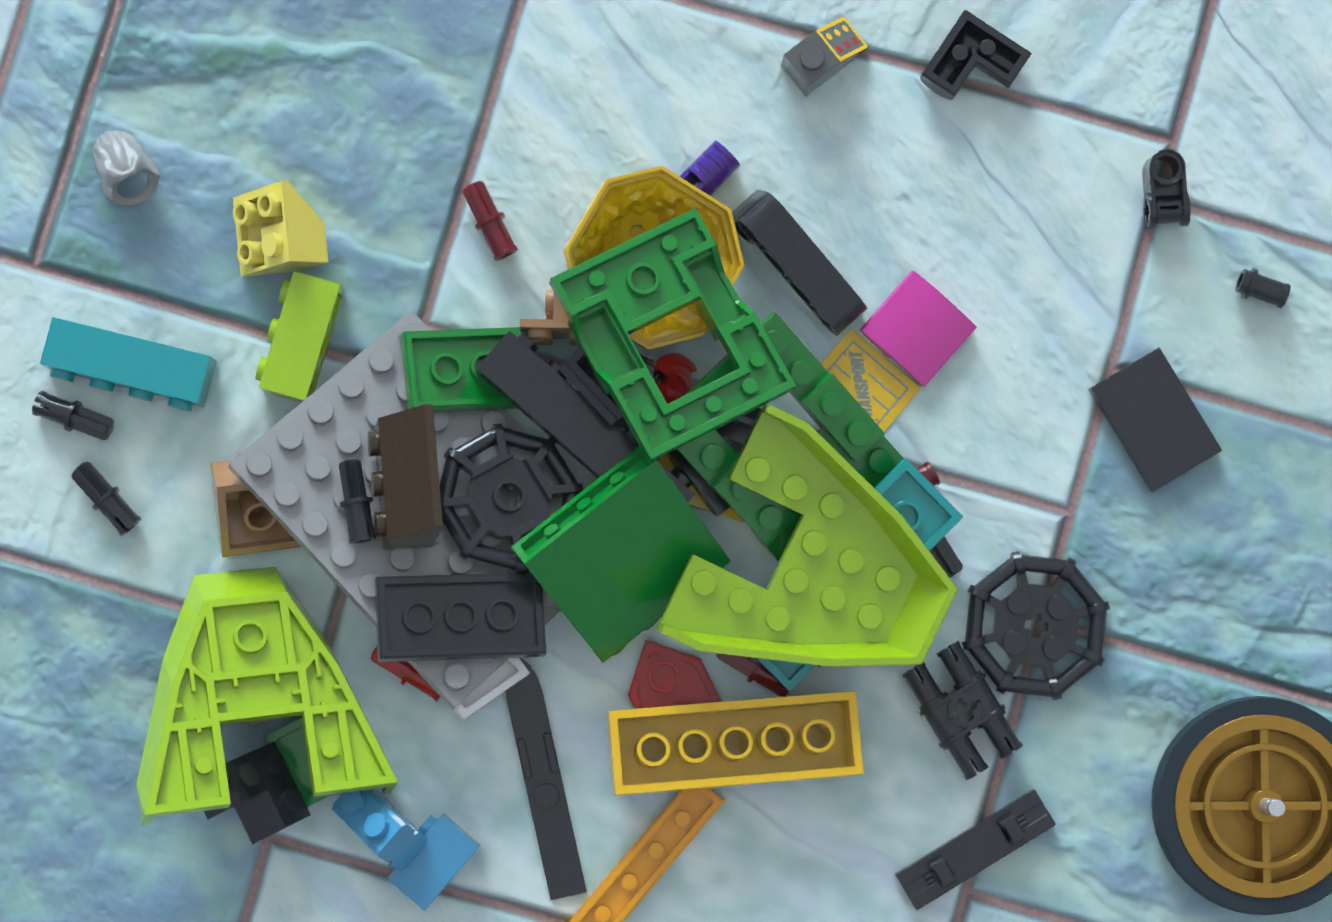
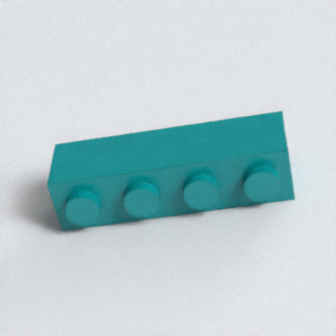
(127, 362)

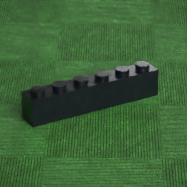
(559, 408)

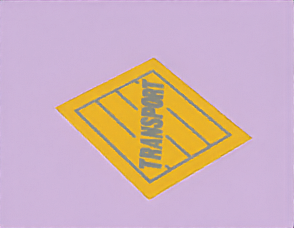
(870, 379)

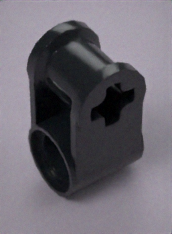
(1165, 193)

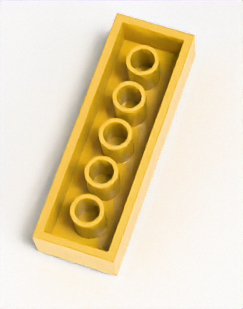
(734, 743)

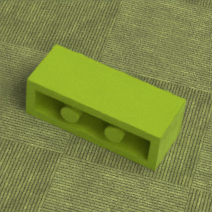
(299, 336)

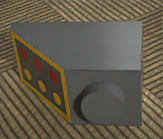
(822, 54)

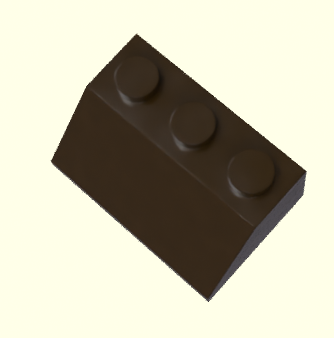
(406, 479)

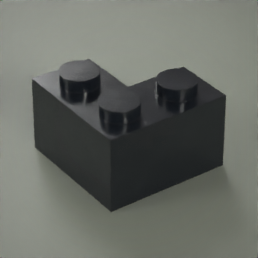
(263, 793)

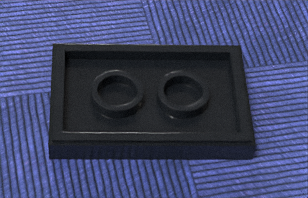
(1155, 419)

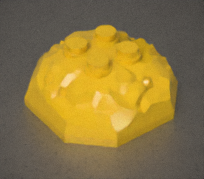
(637, 204)

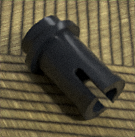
(1262, 288)

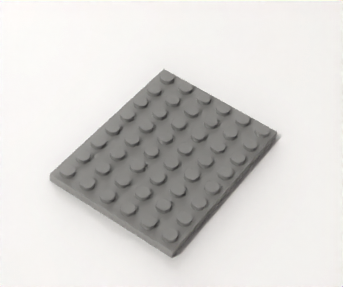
(299, 482)

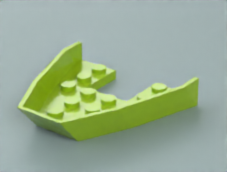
(848, 583)
(241, 657)

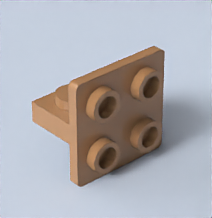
(553, 327)

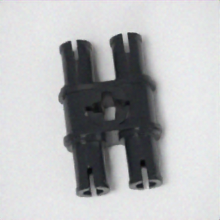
(955, 732)

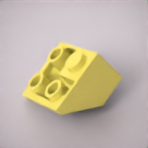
(277, 231)

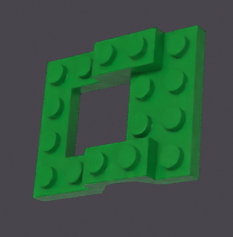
(645, 283)
(833, 409)

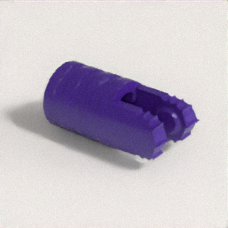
(711, 168)

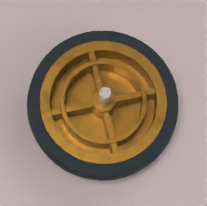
(1249, 805)

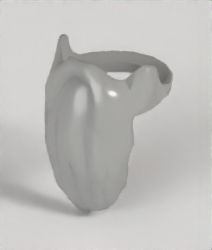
(118, 157)

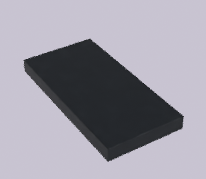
(459, 617)

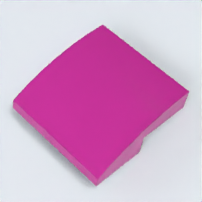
(918, 328)

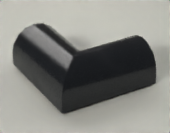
(973, 45)

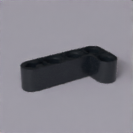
(797, 258)

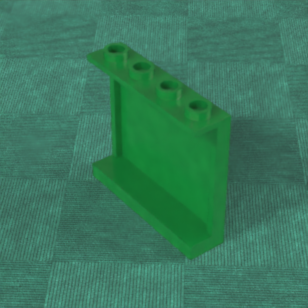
(618, 552)

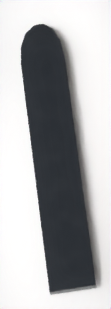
(545, 787)

